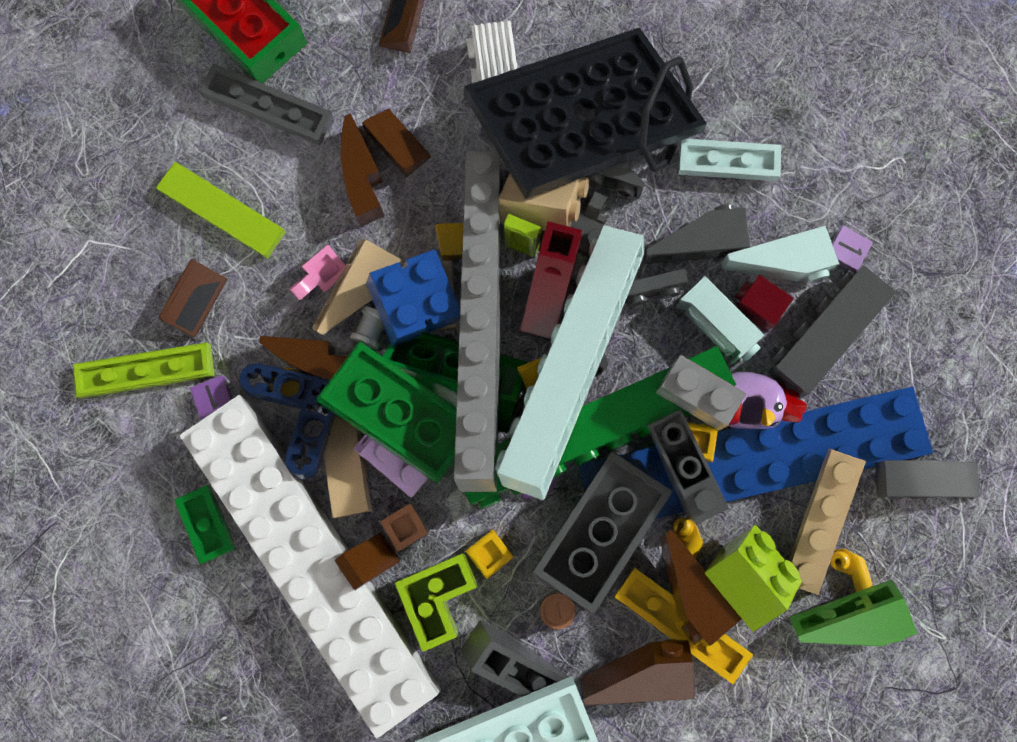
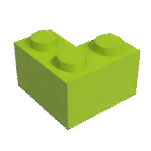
(426, 597)

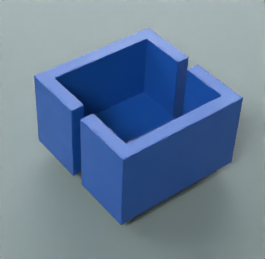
(413, 295)

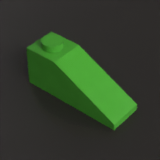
(863, 618)

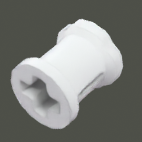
(368, 328)

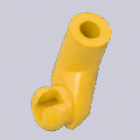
(688, 534)
(852, 565)

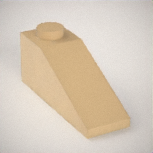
(351, 289)

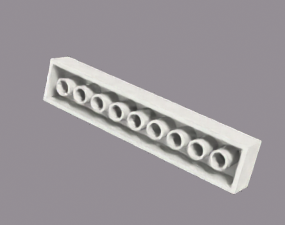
(299, 552)

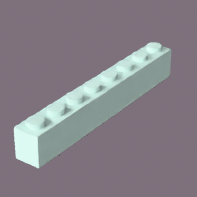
(571, 363)

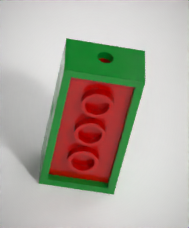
(252, 32)

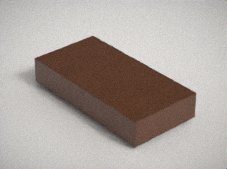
(366, 561)

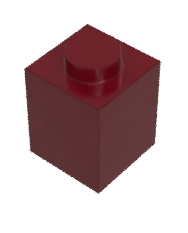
(762, 302)

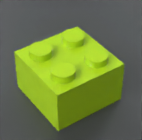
(754, 577)

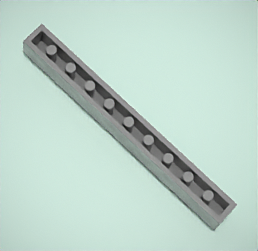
(479, 326)

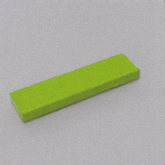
(221, 210)
(143, 370)

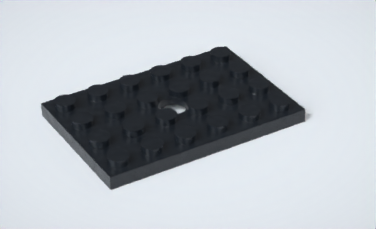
(543, 141)

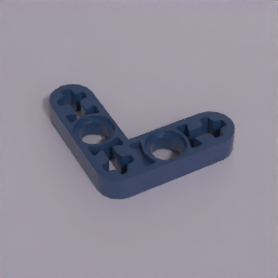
(305, 400)

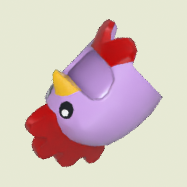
(765, 402)

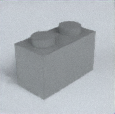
(701, 393)

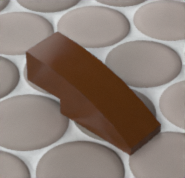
(359, 174)
(305, 355)

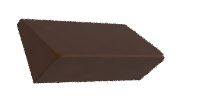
(396, 142)

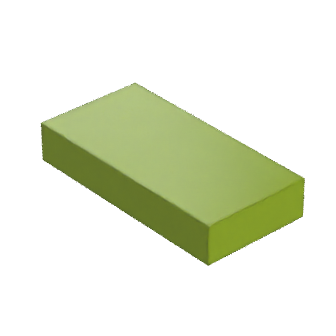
(522, 235)

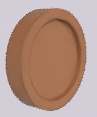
(557, 611)

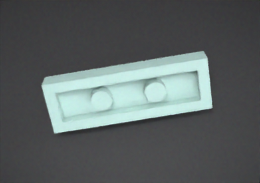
(729, 159)

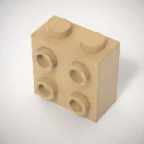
(556, 205)

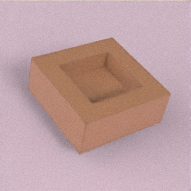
(404, 527)

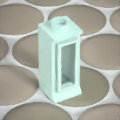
(721, 320)

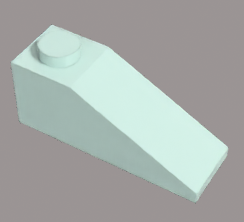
(790, 258)

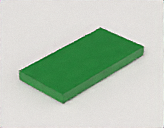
(394, 411)

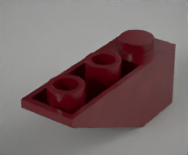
(551, 279)

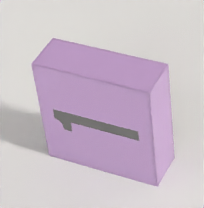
(850, 248)

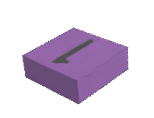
(211, 395)

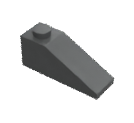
(707, 237)
(508, 661)

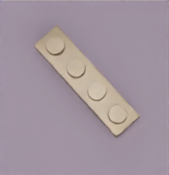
(825, 518)

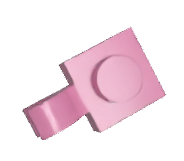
(322, 271)

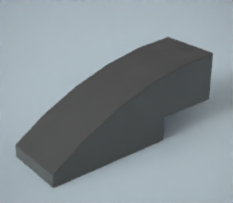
(927, 479)

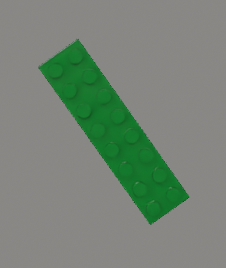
(613, 420)

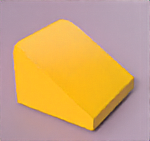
(450, 240)

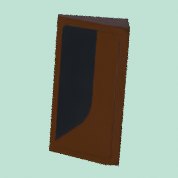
(401, 24)
(192, 298)

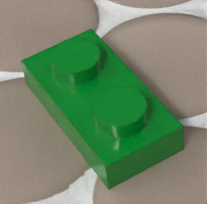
(205, 524)

